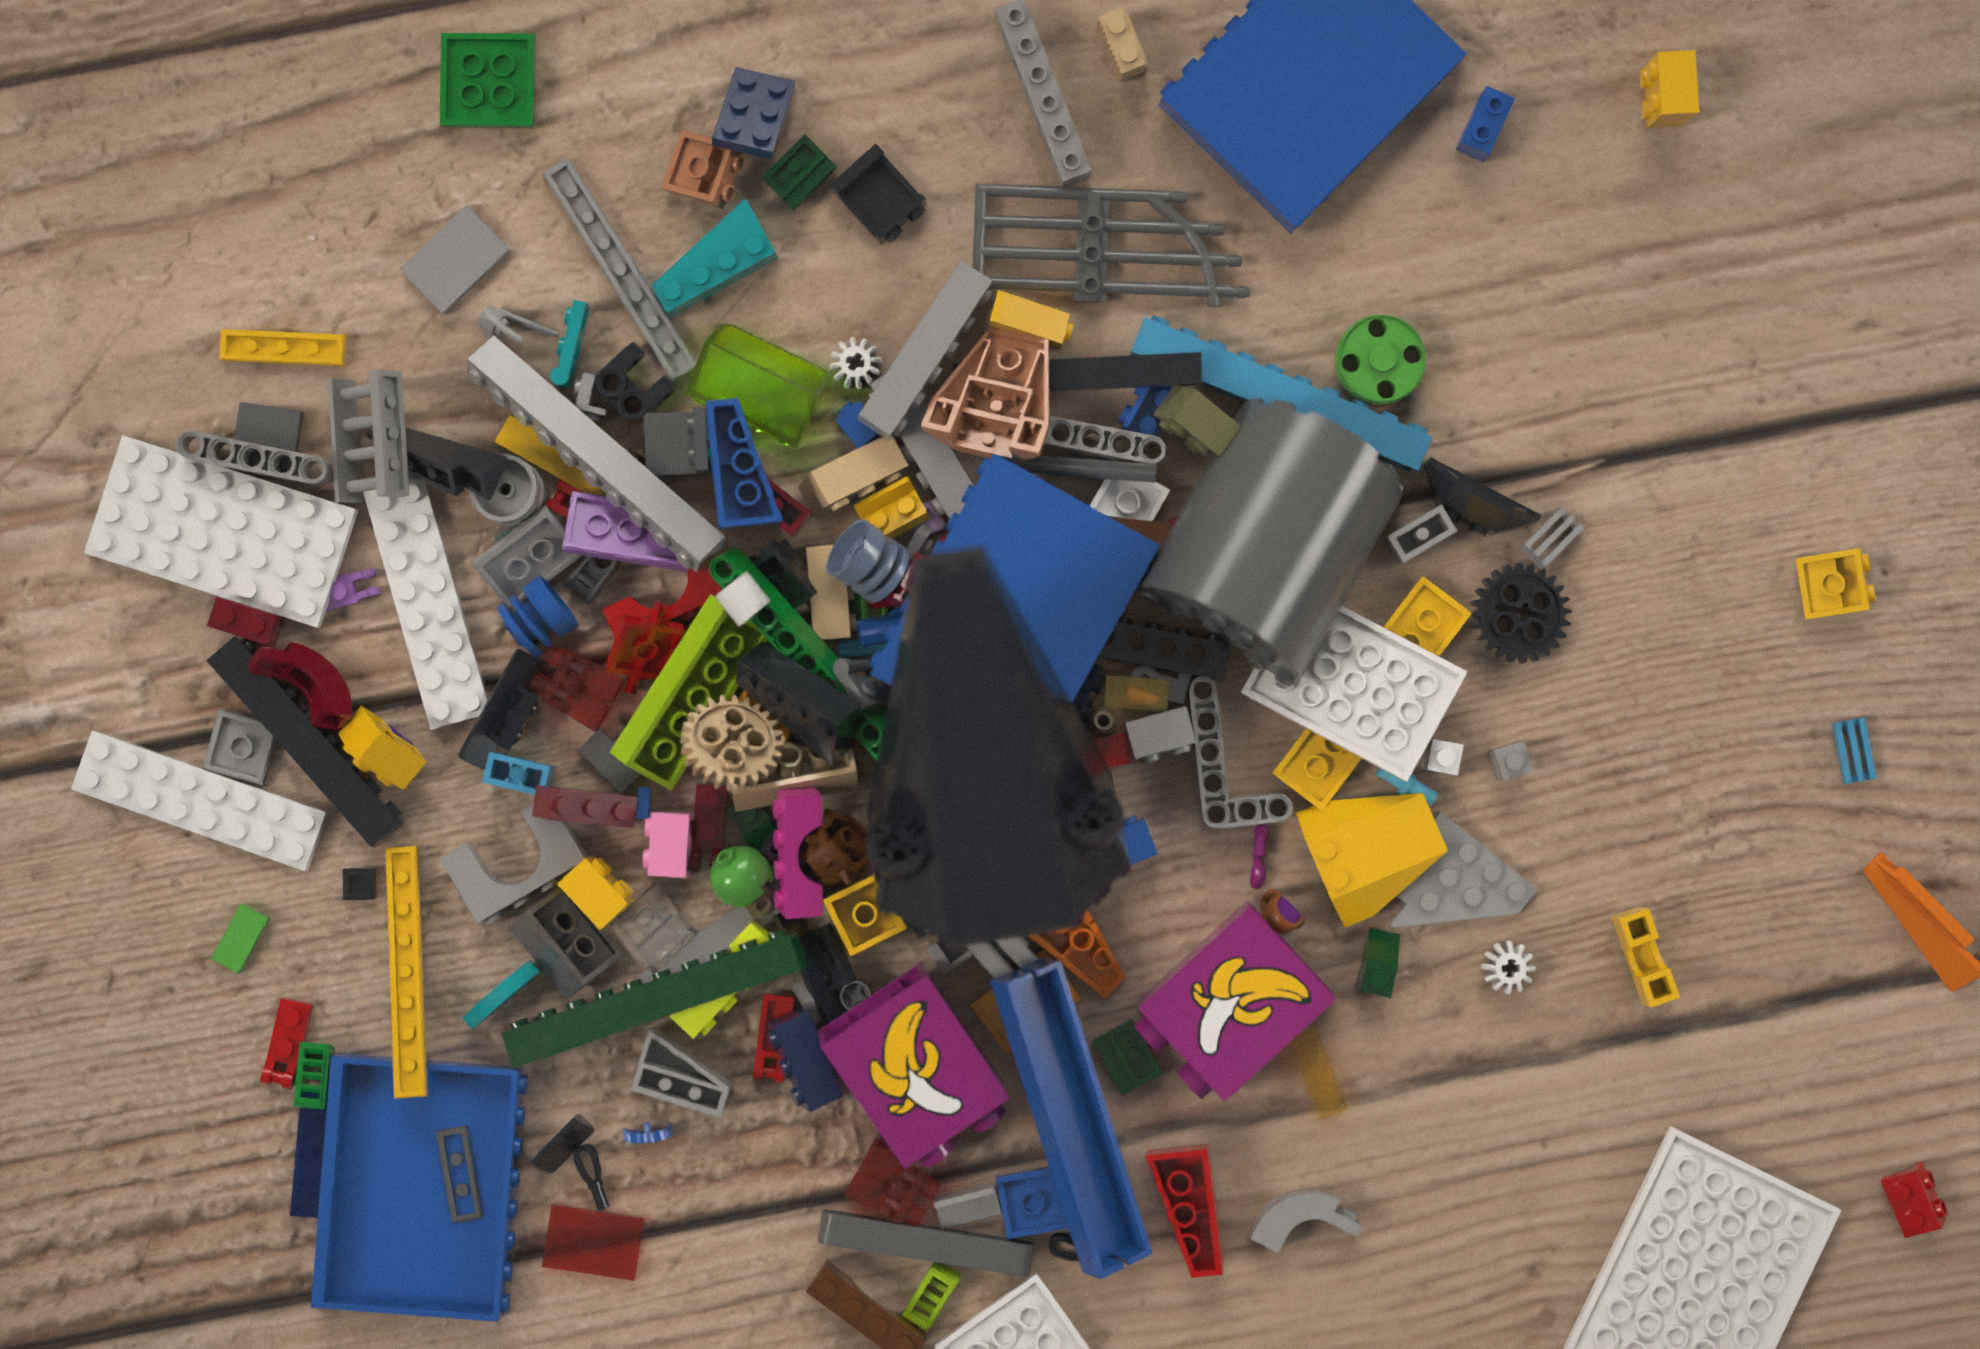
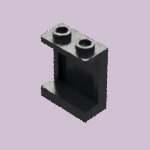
(878, 195)

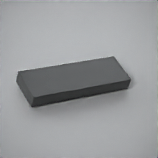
(462, 1188)

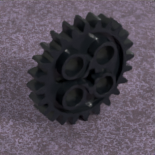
(1515, 640)

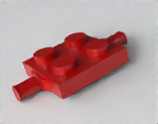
(643, 646)

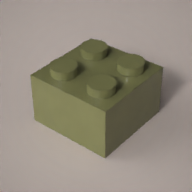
(1196, 421)

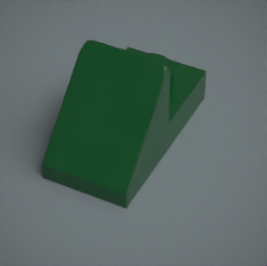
(753, 824)

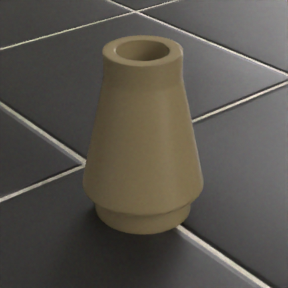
(1095, 728)

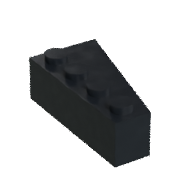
(801, 701)

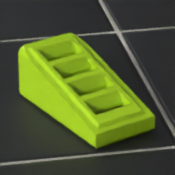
(944, 1279)

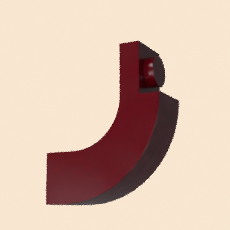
(314, 676)

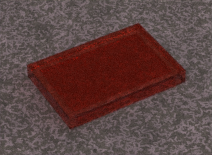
(593, 1241)

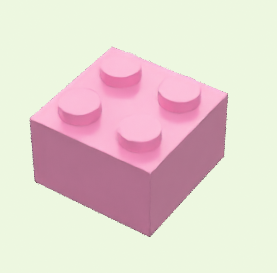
(669, 844)

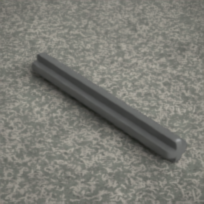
(1091, 468)

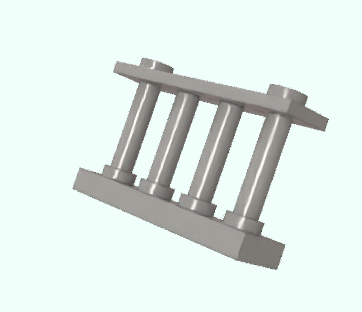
(388, 437)

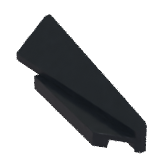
(452, 464)

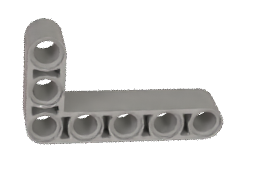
(1217, 767)

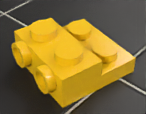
(1835, 583)

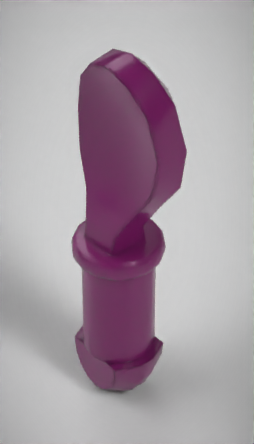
(1258, 870)

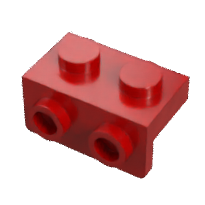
(1915, 1200)

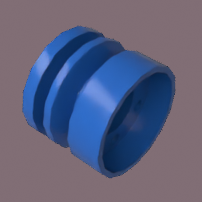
(537, 616)

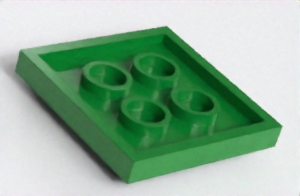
(487, 80)

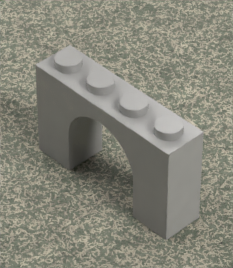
(488, 895)

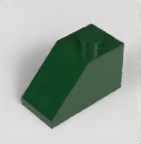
(1379, 963)

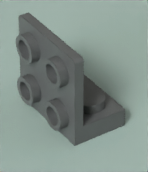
(676, 442)

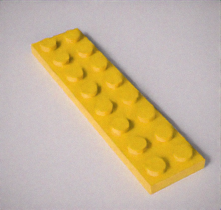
(1319, 767)

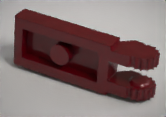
(708, 822)

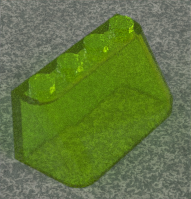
(772, 384)

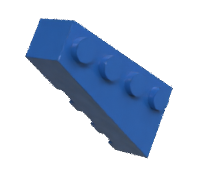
(739, 480)

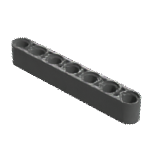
(926, 1242)

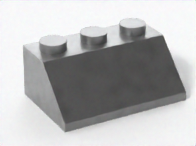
(565, 942)

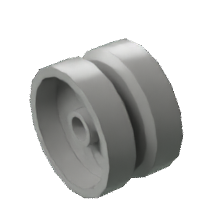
(525, 499)
(997, 954)

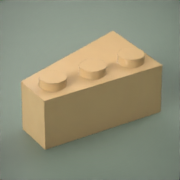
(852, 476)

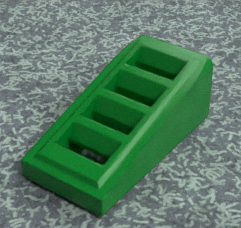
(305, 1050)

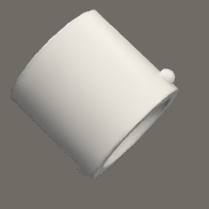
(742, 598)

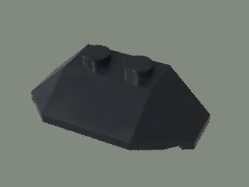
(1474, 502)

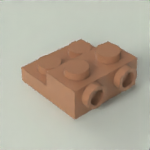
(703, 170)

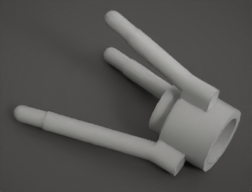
(495, 323)

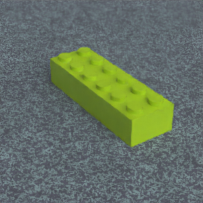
(697, 670)

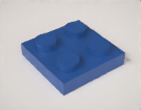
(1030, 1203)

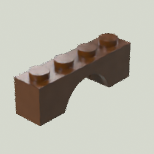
(850, 1303)

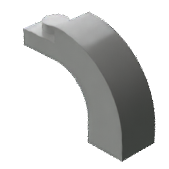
(1297, 1206)

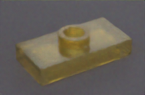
(1136, 693)

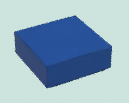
(643, 802)

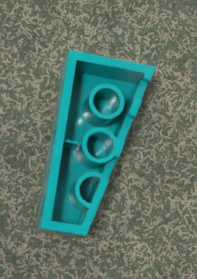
(718, 260)

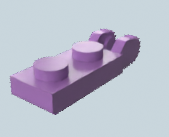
(344, 590)

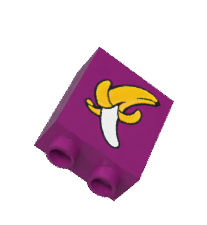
(1232, 1004)
(915, 1067)

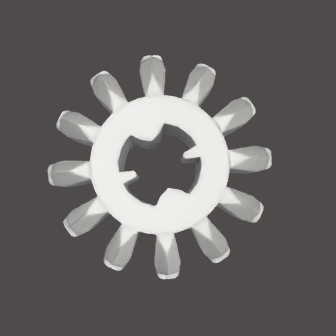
(851, 354)
(1514, 975)

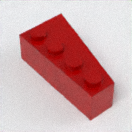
(1189, 1195)

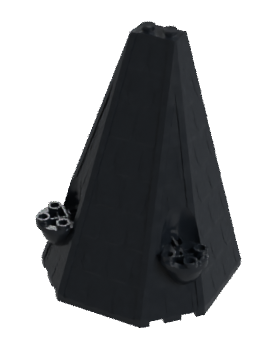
(985, 781)

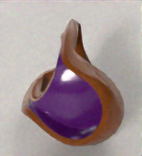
(1280, 912)

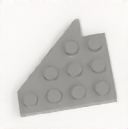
(1462, 884)

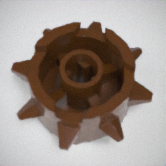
(836, 848)

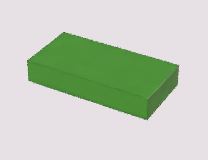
(240, 938)

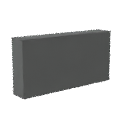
(598, 753)

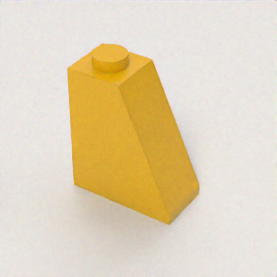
(1031, 318)

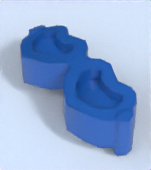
(646, 1136)

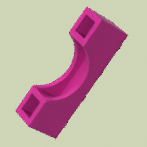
(797, 814)

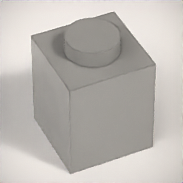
(1510, 760)

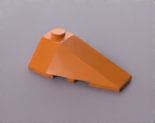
(1085, 954)

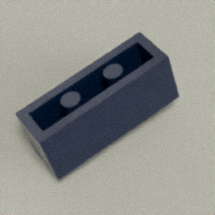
(803, 1060)

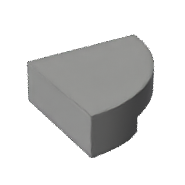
(806, 1000)

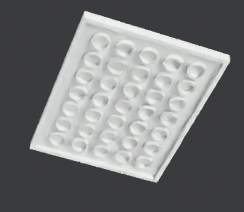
(1704, 1256)

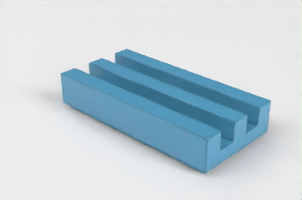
(1865, 749)

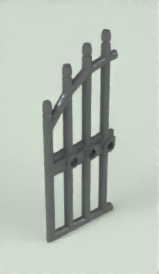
(1092, 243)

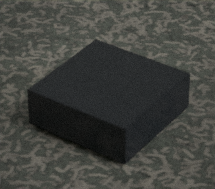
(359, 883)

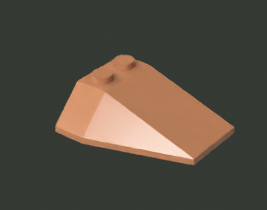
(995, 399)

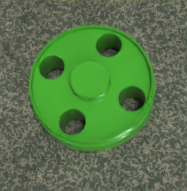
(1380, 360)

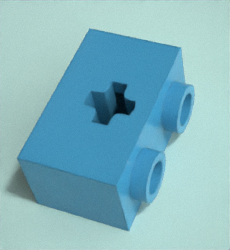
(517, 773)

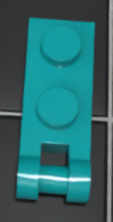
(570, 345)

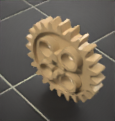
(750, 760)

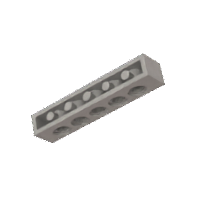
(1042, 93)

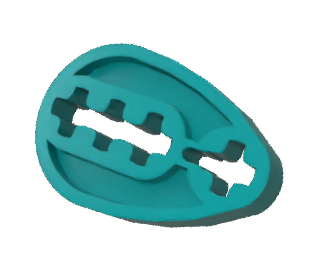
(501, 994)

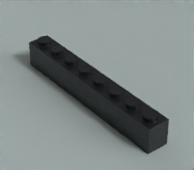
(307, 745)

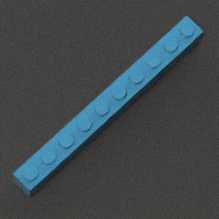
(1245, 380)

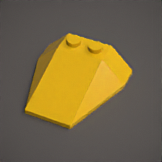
(1370, 849)

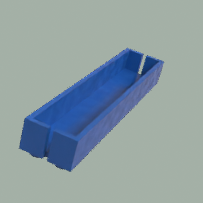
(1071, 1117)

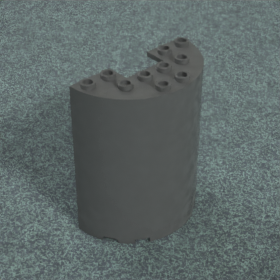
(1275, 535)

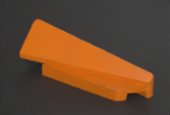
(1927, 923)

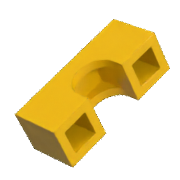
(1638, 941)

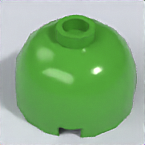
(740, 875)

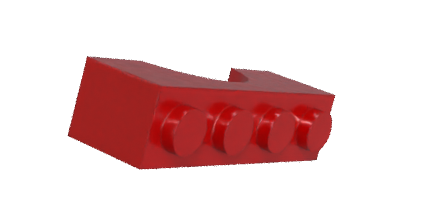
(697, 591)

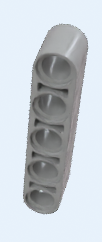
(1108, 438)
(240, 455)

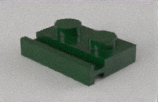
(799, 172)
(1127, 1056)

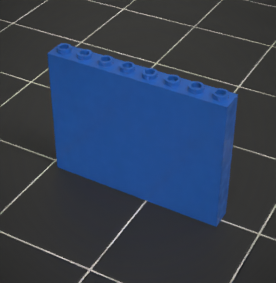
(1307, 93)
(1057, 558)
(384, 1198)

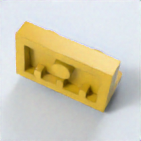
(893, 508)

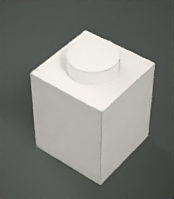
(1442, 757)

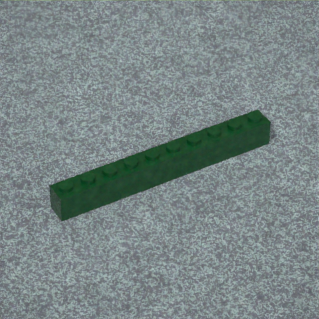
(654, 999)

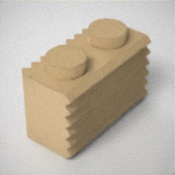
(1121, 44)

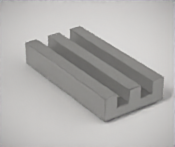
(1568, 522)

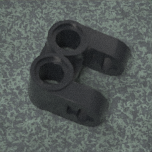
(619, 367)

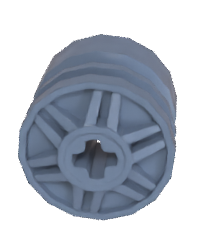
(867, 561)

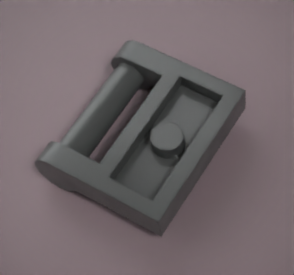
(869, 690)

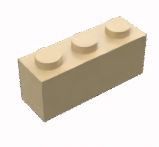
(831, 604)

